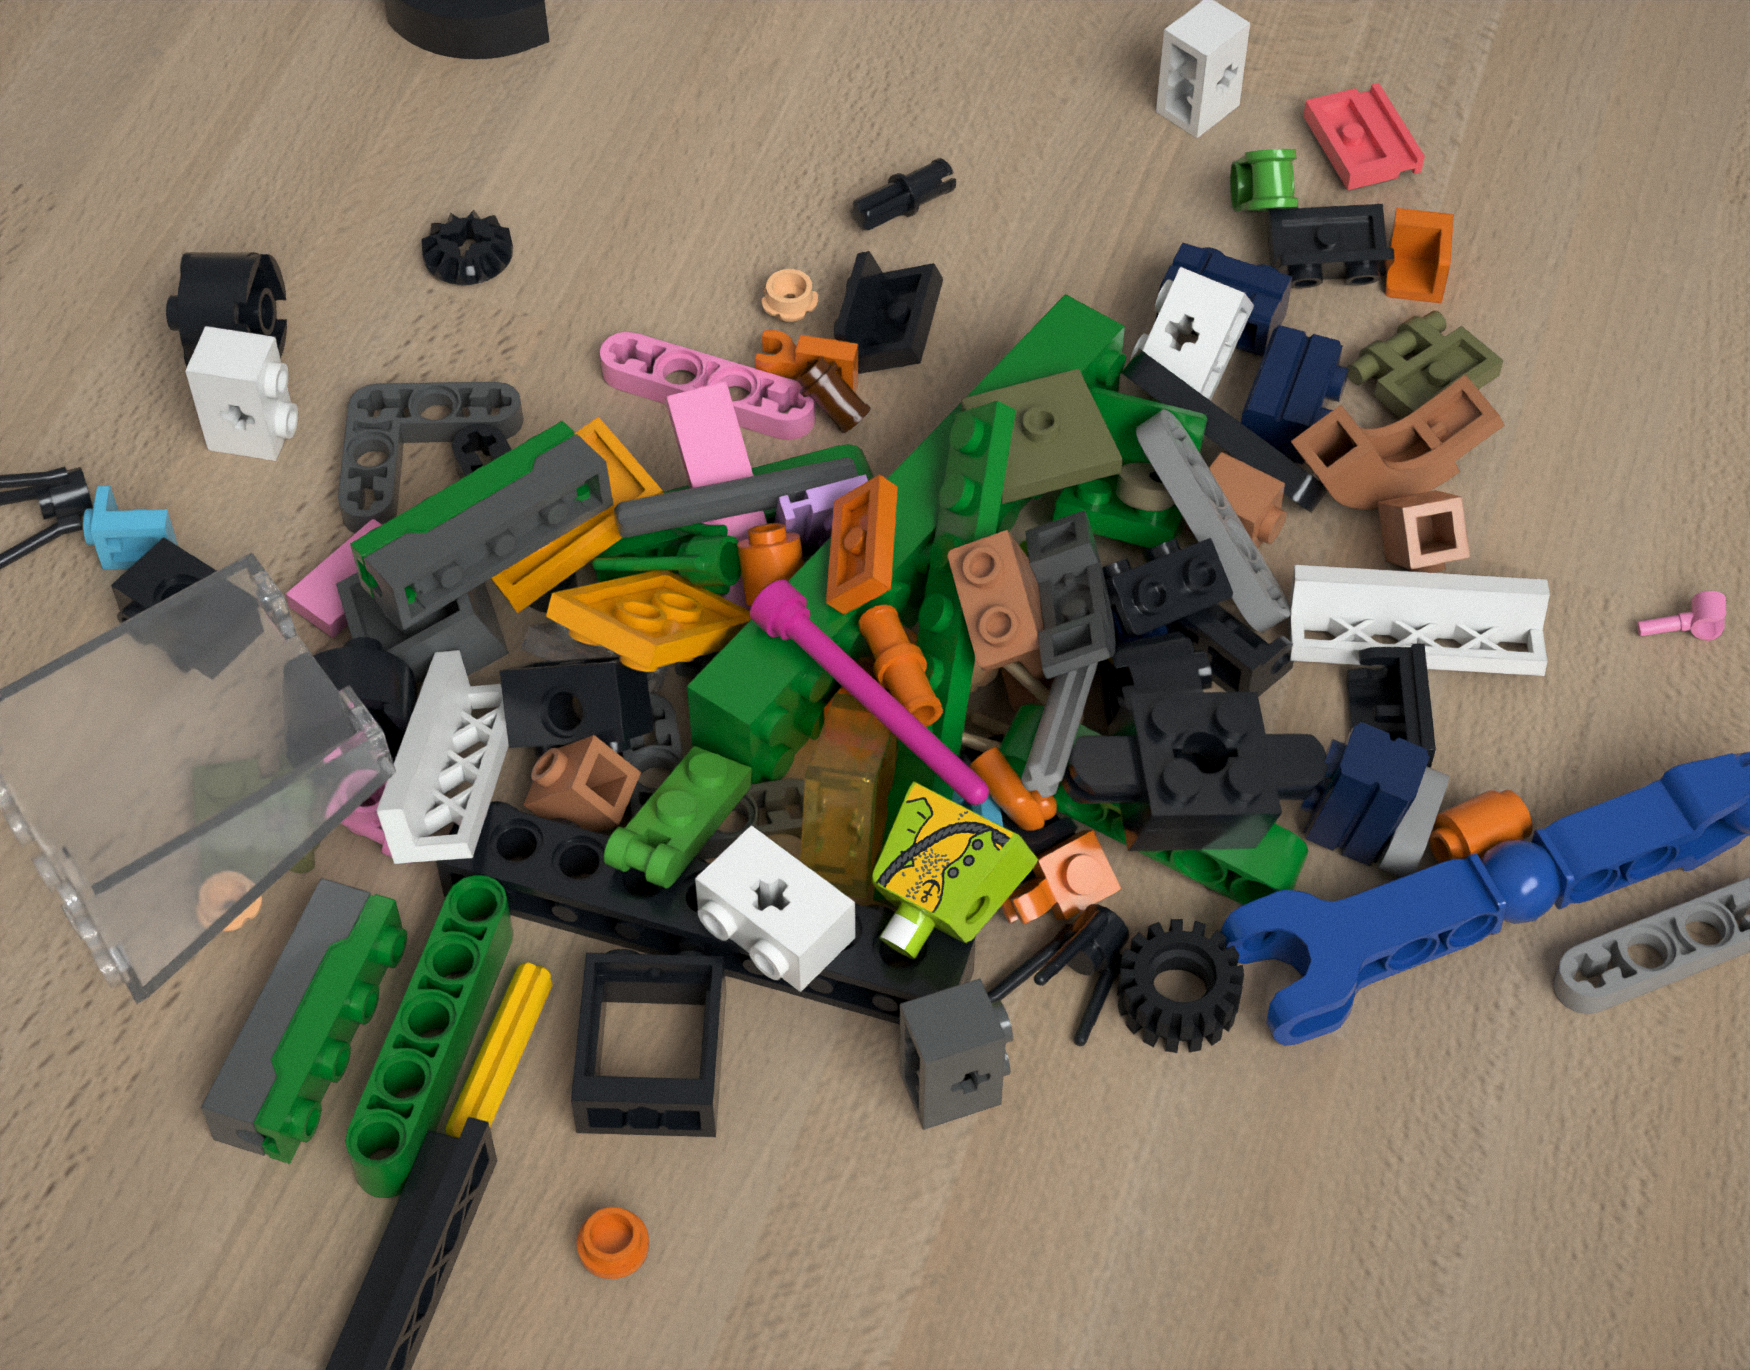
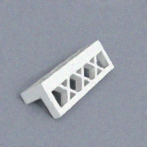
(1417, 611)
(431, 766)

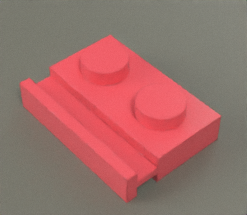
(1363, 136)

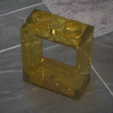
(847, 796)

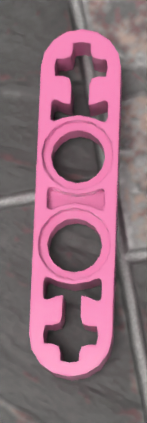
(664, 358)

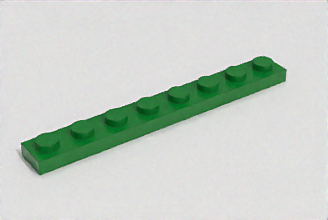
(966, 514)

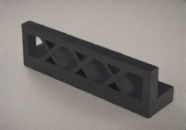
(417, 1251)

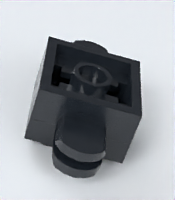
(1200, 801)

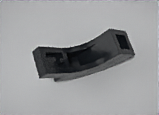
(470, 26)

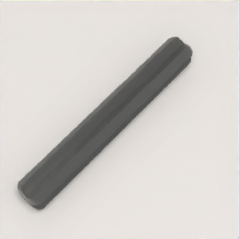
(726, 498)

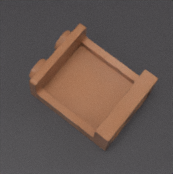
(1001, 609)

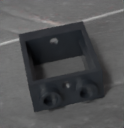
(648, 1103)

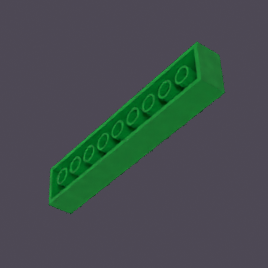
(770, 696)

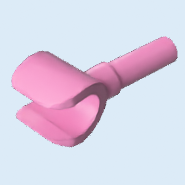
(1704, 620)

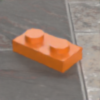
(862, 545)

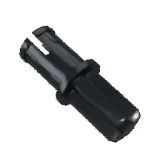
(903, 194)

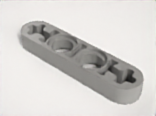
(1213, 517)
(1669, 937)

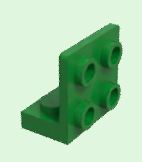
(1098, 498)

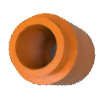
(768, 557)
(1479, 825)

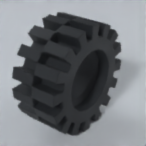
(1184, 952)

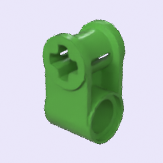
(1263, 181)

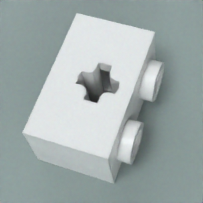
(1202, 67)
(1212, 312)
(241, 393)
(774, 909)

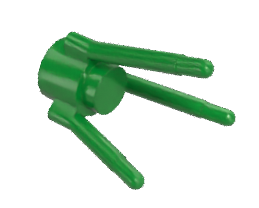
(705, 560)

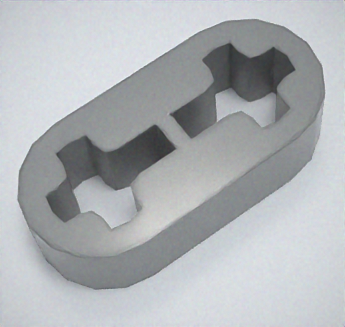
(1412, 835)

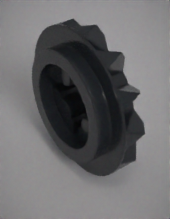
(481, 262)

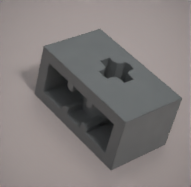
(954, 1052)

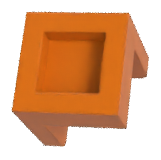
(1421, 255)

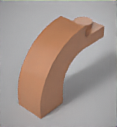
(1400, 458)

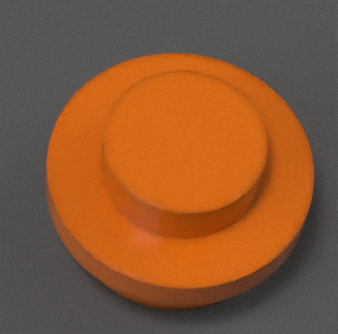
(613, 1243)

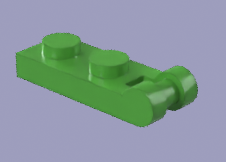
(679, 817)

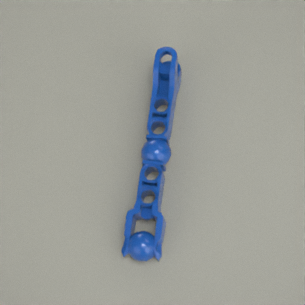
(1391, 928)

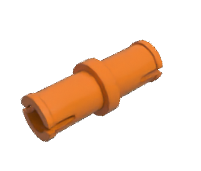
(899, 663)

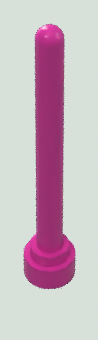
(783, 613)

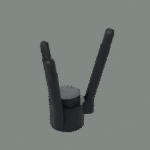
(59, 495)
(1086, 947)

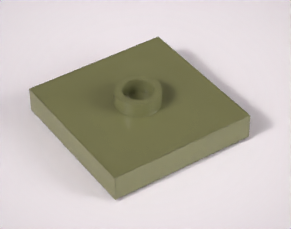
(1055, 435)

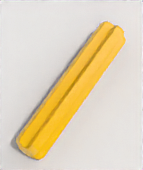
(502, 1047)

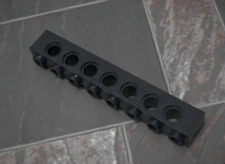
(668, 922)

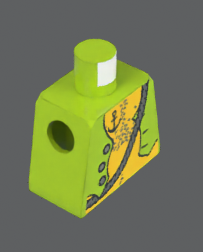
(945, 870)

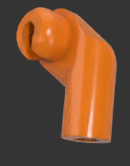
(1006, 789)

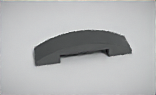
(1071, 595)

